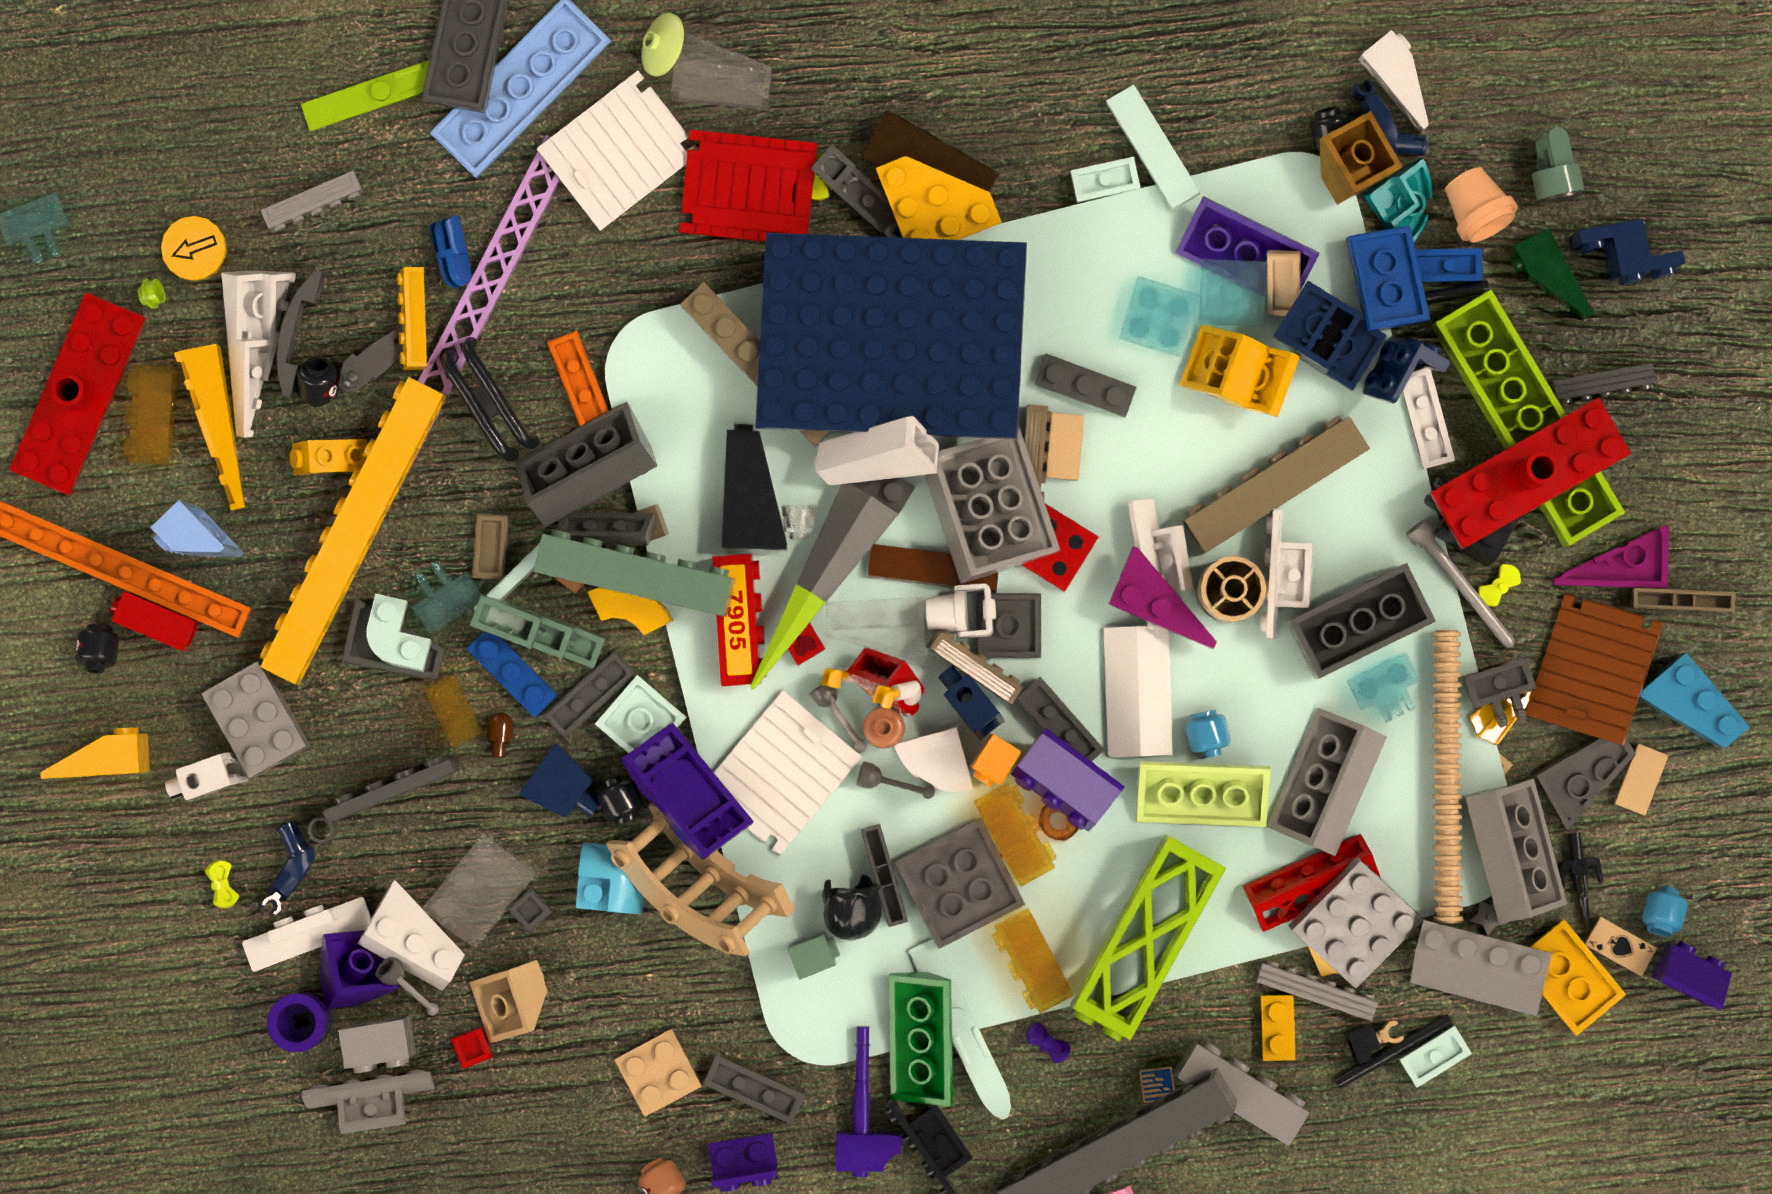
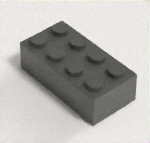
(1361, 621)

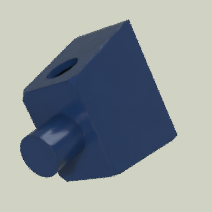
(979, 711)
(561, 785)

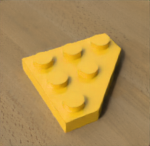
(935, 203)

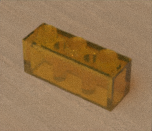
(151, 415)
(1015, 833)
(1032, 961)

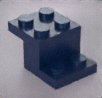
(1627, 251)
(1329, 336)

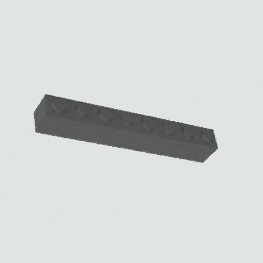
(1128, 1140)

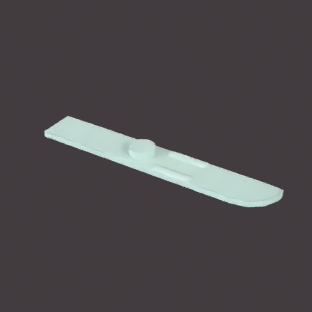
(967, 1035)

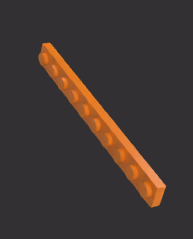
(123, 570)

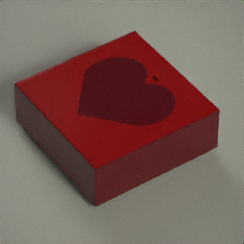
(806, 645)

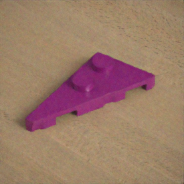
(1631, 565)
(1149, 597)

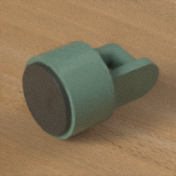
(1557, 173)

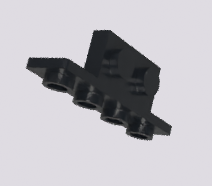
(934, 1139)

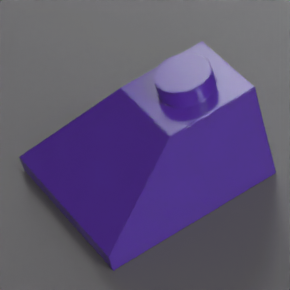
(349, 971)

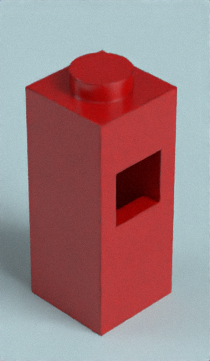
(154, 621)

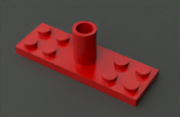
(95, 361)
(1506, 486)

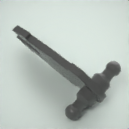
(370, 363)

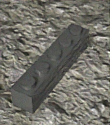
(1604, 383)
(884, 875)

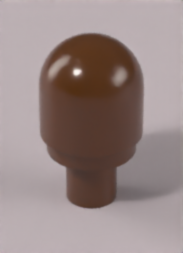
(500, 733)

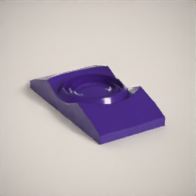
(686, 792)

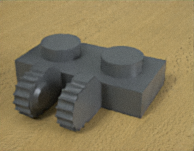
(1501, 684)

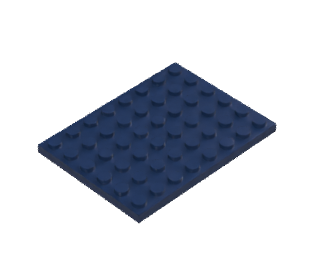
(891, 333)

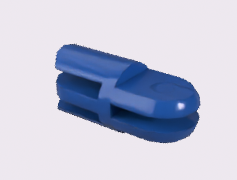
(451, 251)

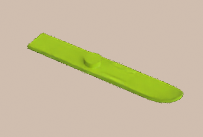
(365, 96)

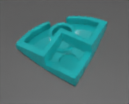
(1402, 198)

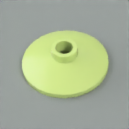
(662, 44)

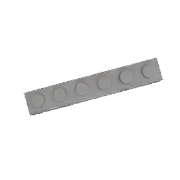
(1316, 991)

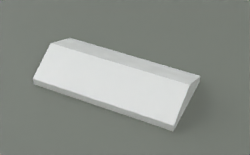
(1137, 691)

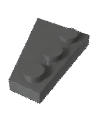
(359, 653)

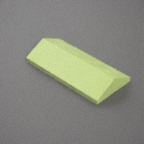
(1203, 794)

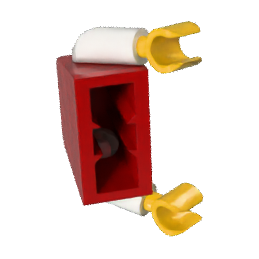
(883, 678)

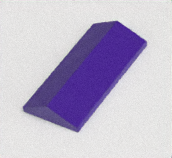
(1228, 235)

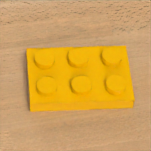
(1576, 981)

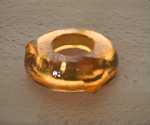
(1058, 835)

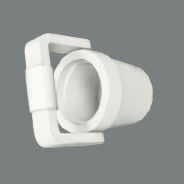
(951, 611)

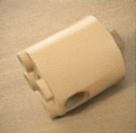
(1242, 578)

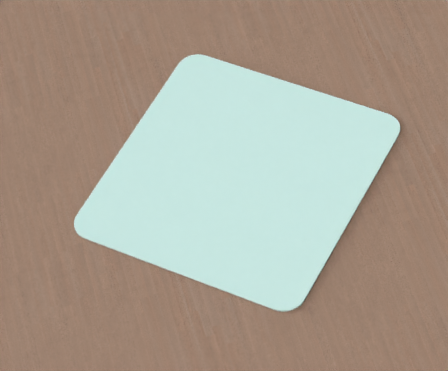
(1169, 449)

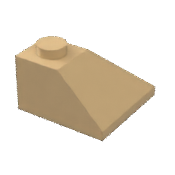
(510, 1000)

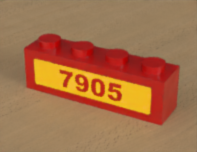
(739, 632)

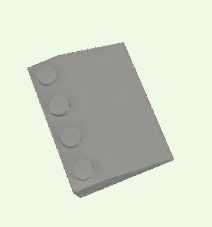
(990, 507)

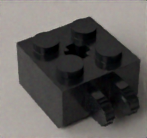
(1484, 550)

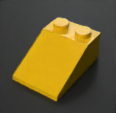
(111, 754)

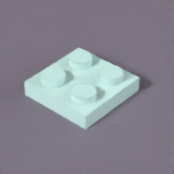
(638, 715)

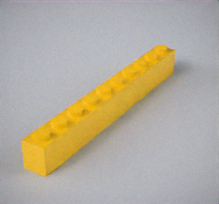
(352, 531)

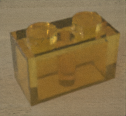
(454, 711)

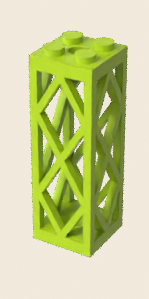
(1106, 1012)

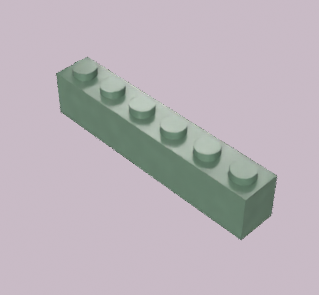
(635, 575)

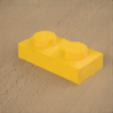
(1277, 1027)

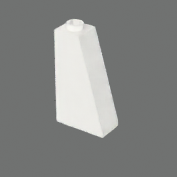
(883, 452)

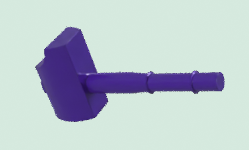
(860, 1149)

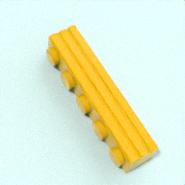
(412, 318)

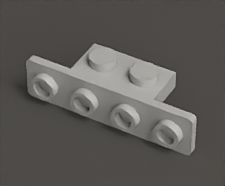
(370, 1102)

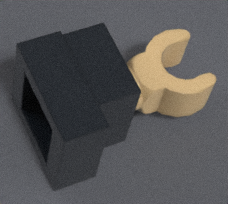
(1365, 1040)

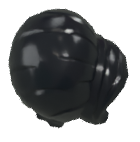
(850, 911)

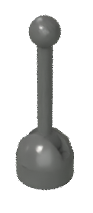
(871, 776)

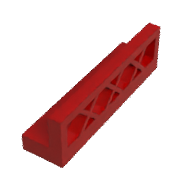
(1300, 878)

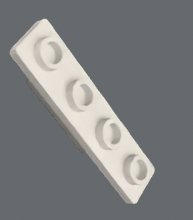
(1162, 547)
(1289, 574)
(304, 935)

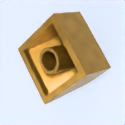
(1356, 158)

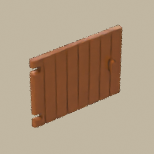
(1594, 669)

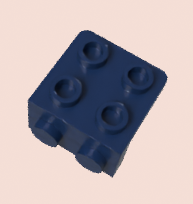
(1397, 364)

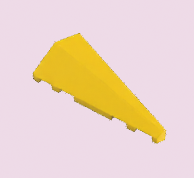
(208, 389)

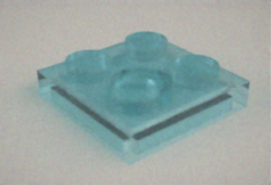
(1233, 292)
(1159, 316)

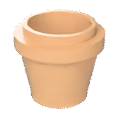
(1479, 205)

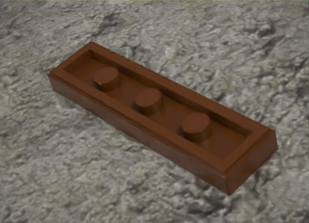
(919, 567)

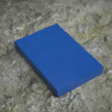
(1388, 278)

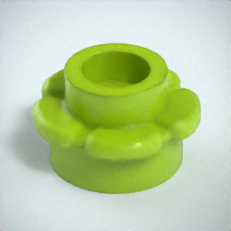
(151, 293)

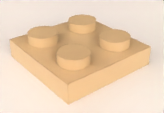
(658, 1072)

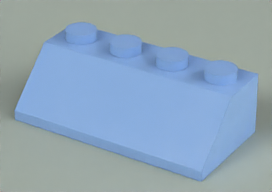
(193, 532)

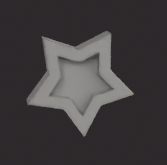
(1486, 917)

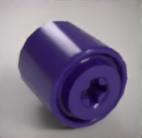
(282, 1023)

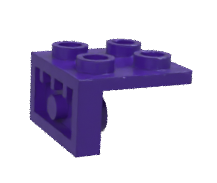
(743, 1161)

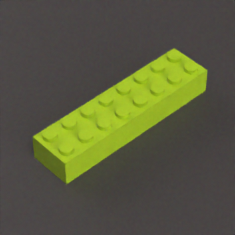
(1519, 404)

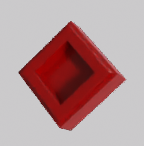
(472, 1047)

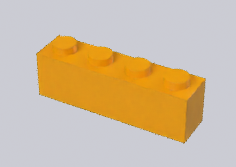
(994, 760)

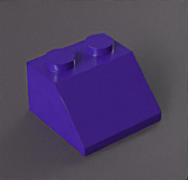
(1692, 975)

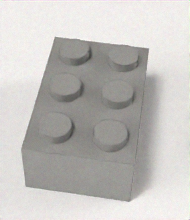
(255, 719)

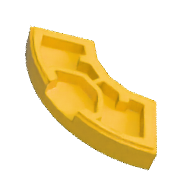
(640, 611)

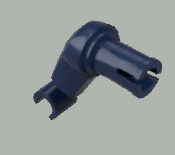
(1399, 142)

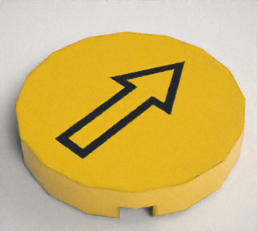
(194, 248)

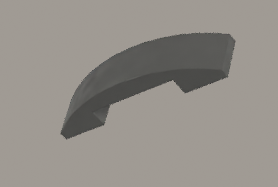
(857, 191)
(308, 293)

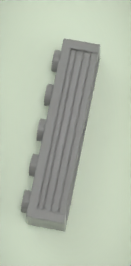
(312, 201)

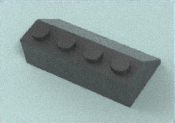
(585, 464)

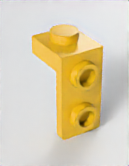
(327, 456)

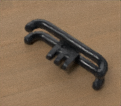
(486, 402)

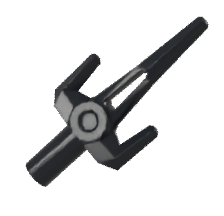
(1578, 867)

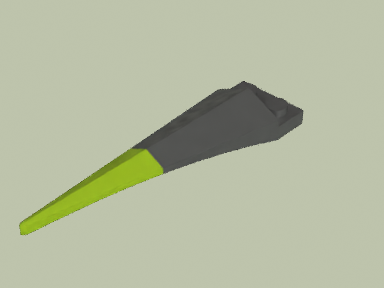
(850, 530)

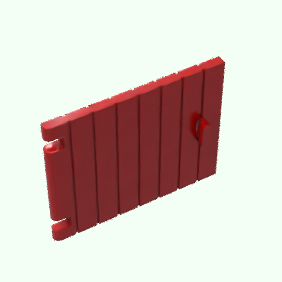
(746, 186)

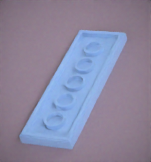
(523, 86)

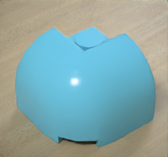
(604, 884)

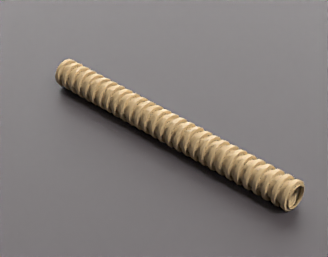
(1447, 776)

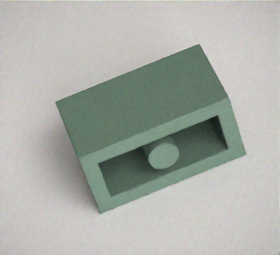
(813, 955)

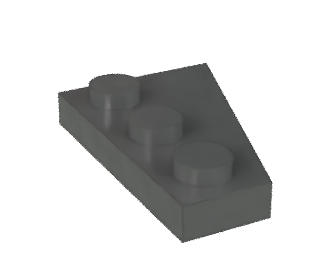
(1580, 775)

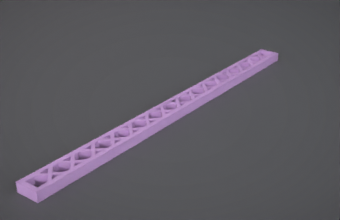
(500, 283)

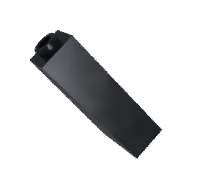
(750, 501)

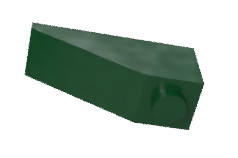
(1546, 268)

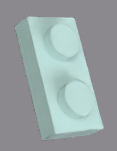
(1105, 179)
(1435, 1056)

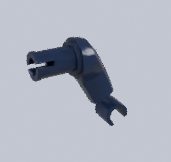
(294, 869)

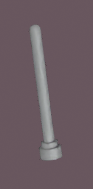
(1423, 535)

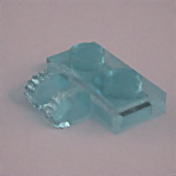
(34, 220)
(448, 602)

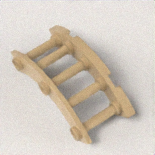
(716, 870)

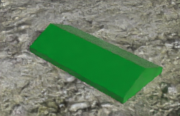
(920, 1038)

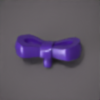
(1037, 1035)

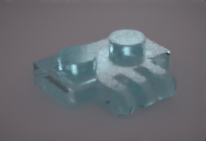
(1386, 686)

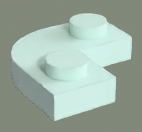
(387, 639)

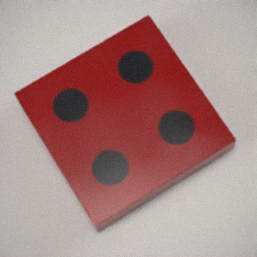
(1074, 545)

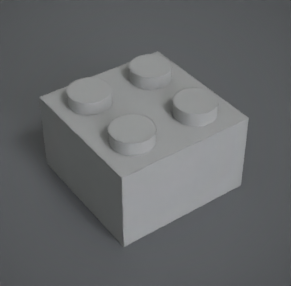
(377, 1042)

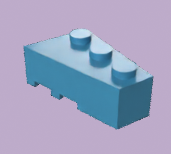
(1693, 701)

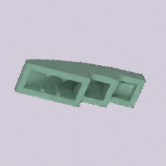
(537, 631)

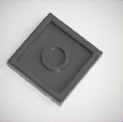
(1016, 626)

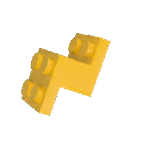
(1239, 370)

